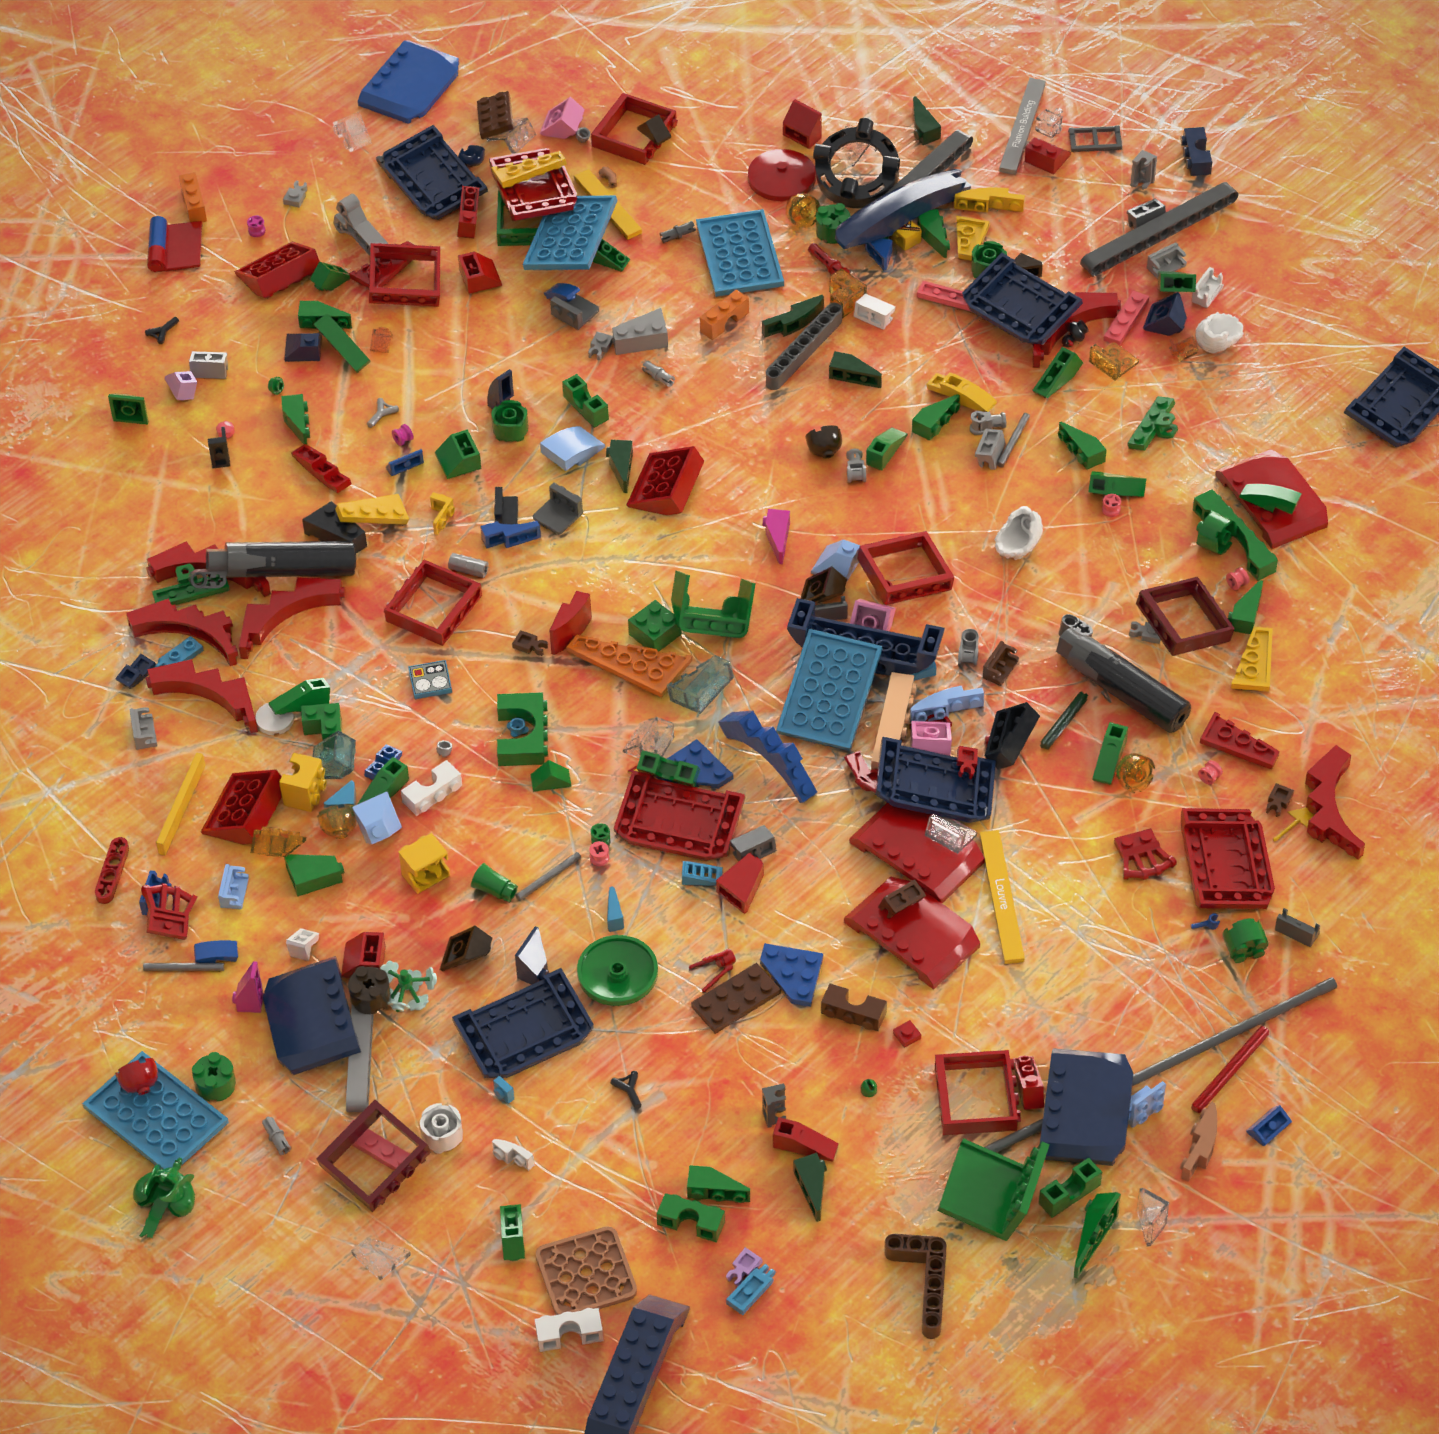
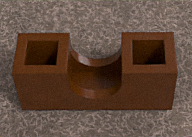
(868, 1014)

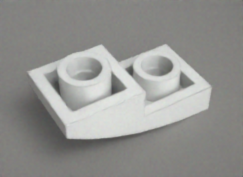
(508, 1151)

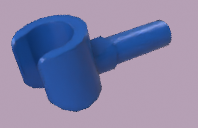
(1211, 923)

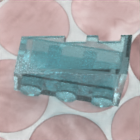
(702, 685)

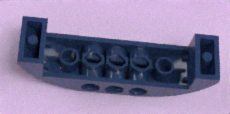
(899, 651)

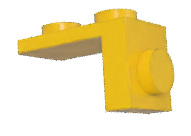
(445, 507)

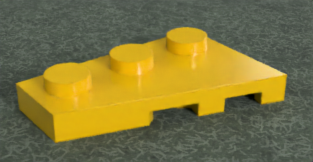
(969, 234)

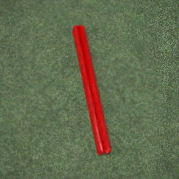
(1230, 1069)

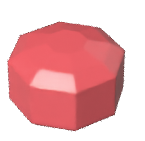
(229, 428)

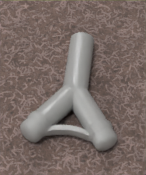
(382, 412)

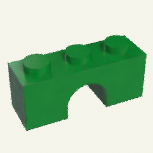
(591, 408)
(667, 769)
(1083, 1180)
(677, 1209)

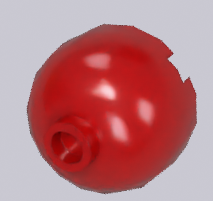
(138, 1076)

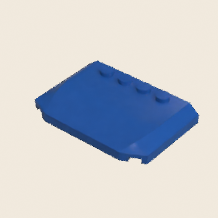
(409, 82)

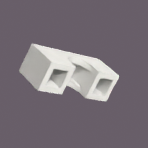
(421, 798)
(584, 1322)

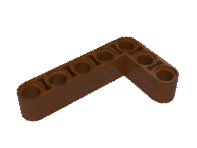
(935, 1278)

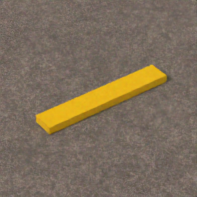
(620, 216)
(180, 804)

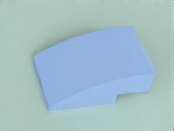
(571, 447)

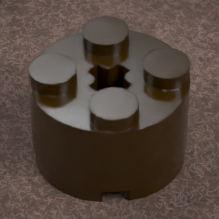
(369, 989)

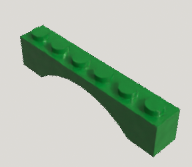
(1259, 559)

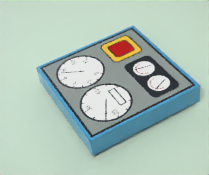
(430, 679)

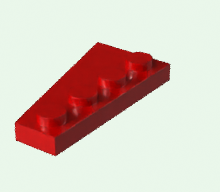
(384, 270)
(1229, 739)

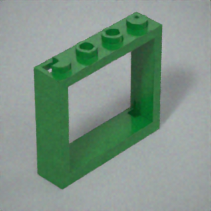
(512, 236)

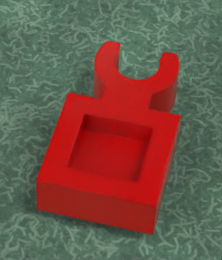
(967, 760)

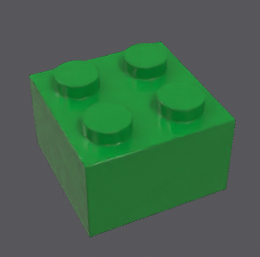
(654, 626)

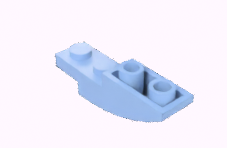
(946, 701)

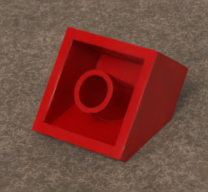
(1045, 155)

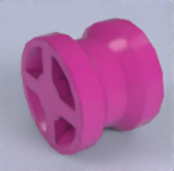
(256, 226)
(402, 434)

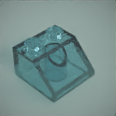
(336, 755)

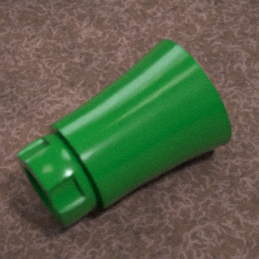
(493, 883)

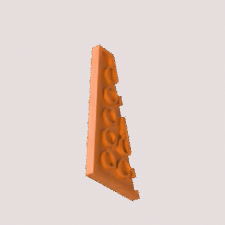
(633, 663)

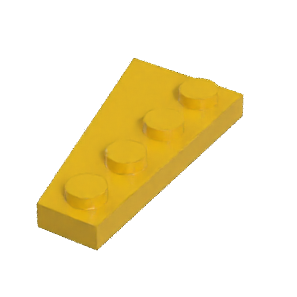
(528, 168)
(374, 510)
(1255, 663)

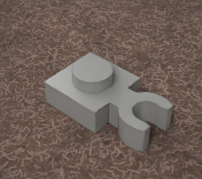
(295, 196)
(599, 344)
(1146, 631)

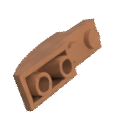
(1202, 1142)

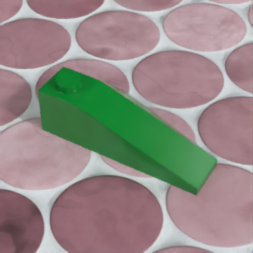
(1099, 1218)

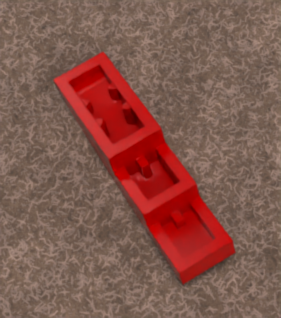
(320, 468)

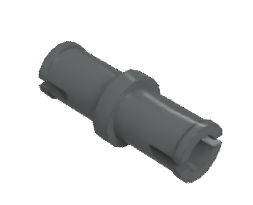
(677, 231)

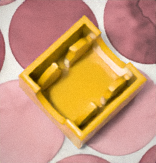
(305, 785)
(423, 863)

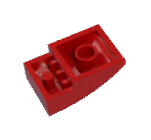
(570, 621)

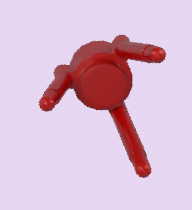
(723, 959)

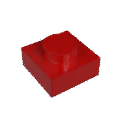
(907, 1033)

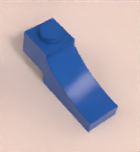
(509, 534)

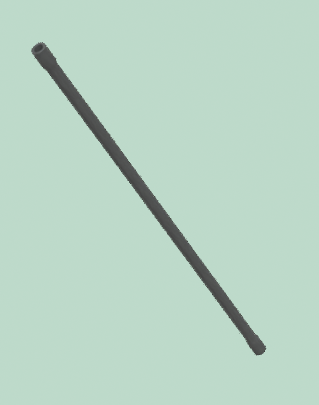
(1318, 990)

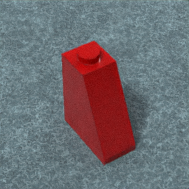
(741, 882)

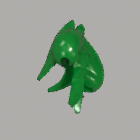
(165, 1190)

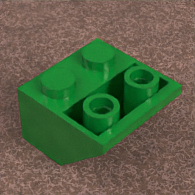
(458, 455)

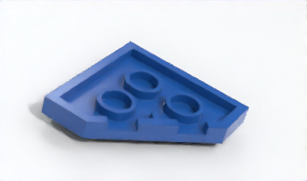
(711, 772)
(793, 971)

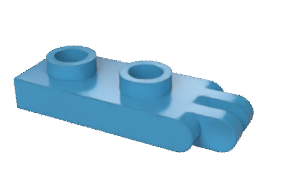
(184, 651)
(751, 1289)

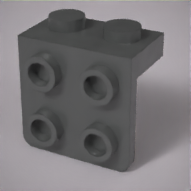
(574, 313)
(560, 510)

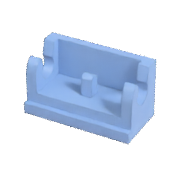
(233, 887)

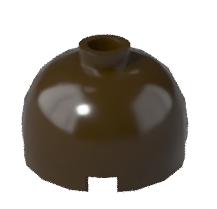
(824, 442)

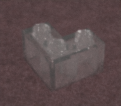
(353, 131)

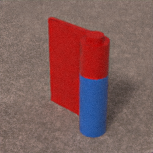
(174, 245)

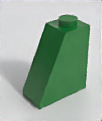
(1176, 282)
(313, 872)

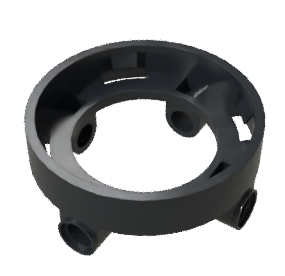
(848, 191)

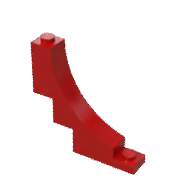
(1094, 307)
(164, 566)
(263, 618)
(182, 678)

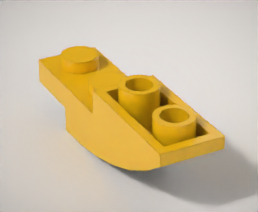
(990, 197)
(970, 394)

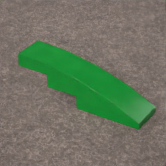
(342, 342)

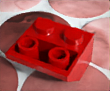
(803, 124)
(478, 272)
(365, 951)

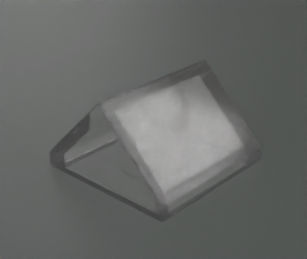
(1152, 1214)

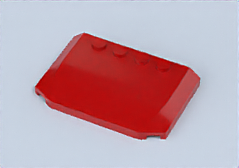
(538, 195)
(1276, 470)
(678, 817)
(901, 842)
(1227, 858)
(922, 936)

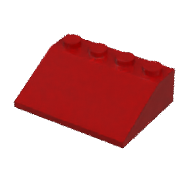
(279, 269)
(666, 481)
(244, 806)

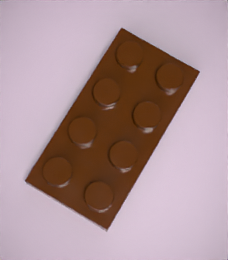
(495, 115)
(735, 998)

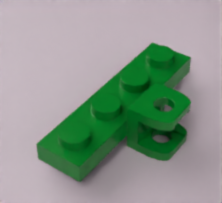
(1155, 422)
(184, 590)

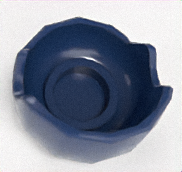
(472, 156)

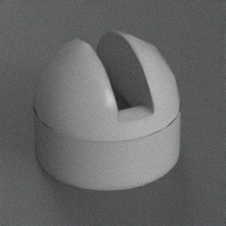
(584, 134)
(444, 748)

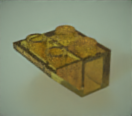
(275, 842)

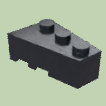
(327, 527)
(1010, 733)

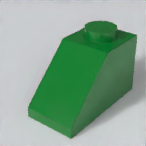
(329, 276)

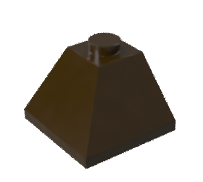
(824, 586)
(466, 947)

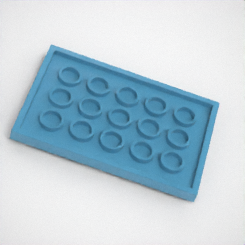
(571, 237)
(739, 252)
(829, 690)
(159, 1124)

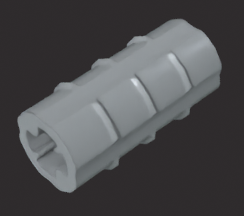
(468, 565)

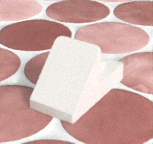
(300, 943)

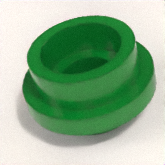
(276, 385)

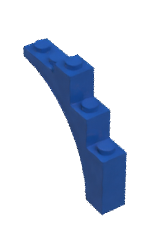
(782, 756)

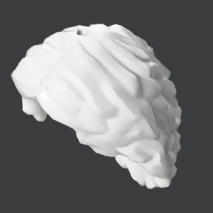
(1218, 332)
(1019, 533)

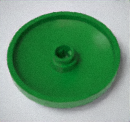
(617, 970)

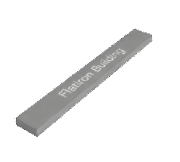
(1022, 126)

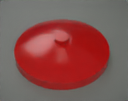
(781, 174)

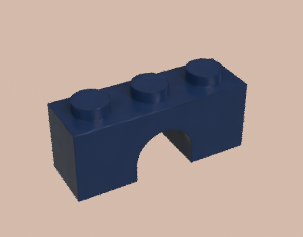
(1198, 158)

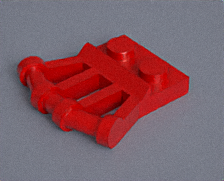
(1140, 845)
(164, 921)

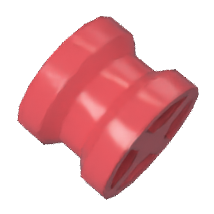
(1111, 505)
(1237, 578)
(1210, 772)
(603, 857)

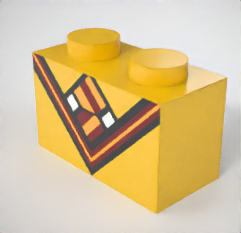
(907, 236)

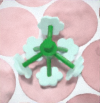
(410, 981)

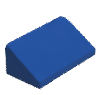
(405, 462)
(1269, 1125)

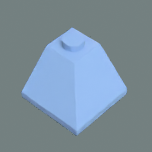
(841, 556)
(377, 818)

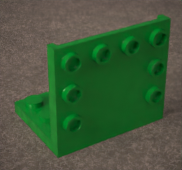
(991, 1188)

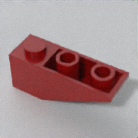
(468, 212)
(1029, 1082)
(800, 1139)

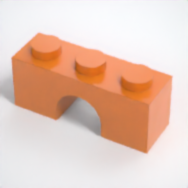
(192, 197)
(714, 320)

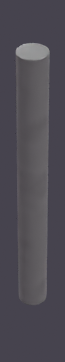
(1017, 432)
(548, 876)
(183, 967)

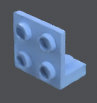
(1146, 1103)

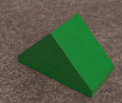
(550, 777)

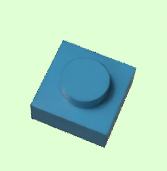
(503, 1090)

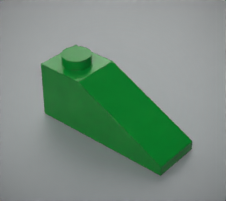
(1059, 372)
(1246, 610)
(512, 1232)

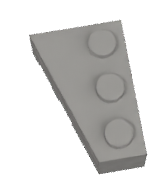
(641, 333)

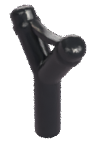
(162, 330)
(629, 1088)

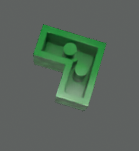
(321, 719)

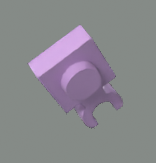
(744, 1265)

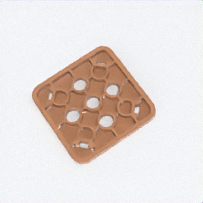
(596, 1253)

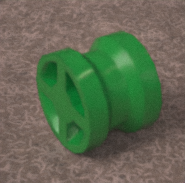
(598, 831)

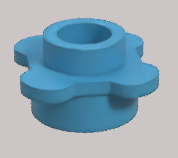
(517, 727)

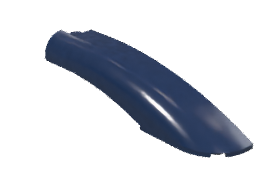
(899, 207)

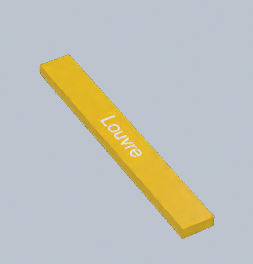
(1002, 897)

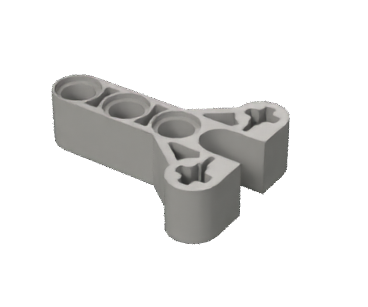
(354, 223)

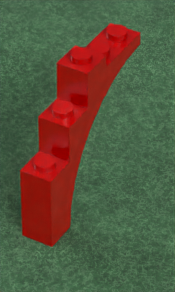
(189, 621)
(1327, 820)

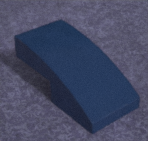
(134, 674)

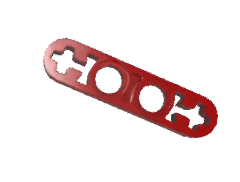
(114, 870)

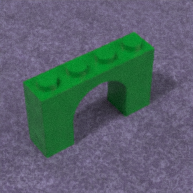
(531, 748)

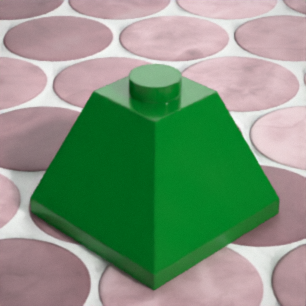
(128, 408)

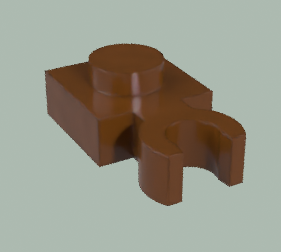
(527, 642)
(1279, 798)

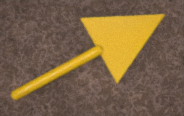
(1301, 815)

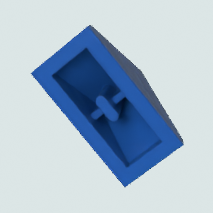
(880, 251)

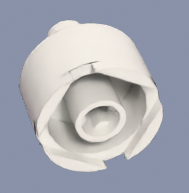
(441, 1127)

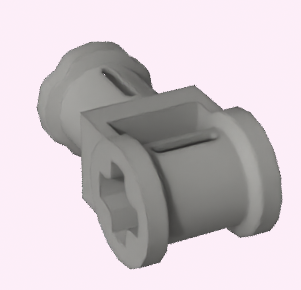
(986, 421)
(855, 466)

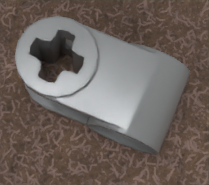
(969, 647)

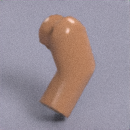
(607, 172)

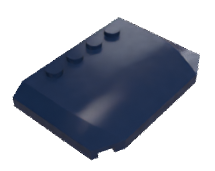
(430, 173)
(1019, 301)
(1399, 399)
(931, 783)
(310, 1017)
(525, 1027)
(1087, 1106)

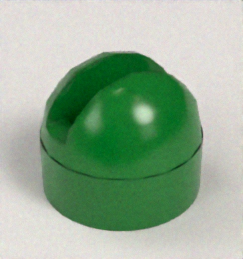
(865, 1090)

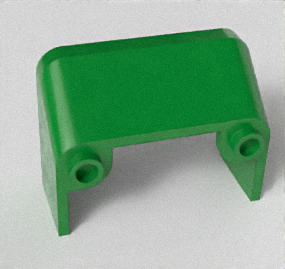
(728, 622)

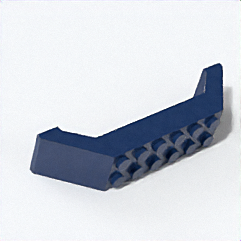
(635, 1366)

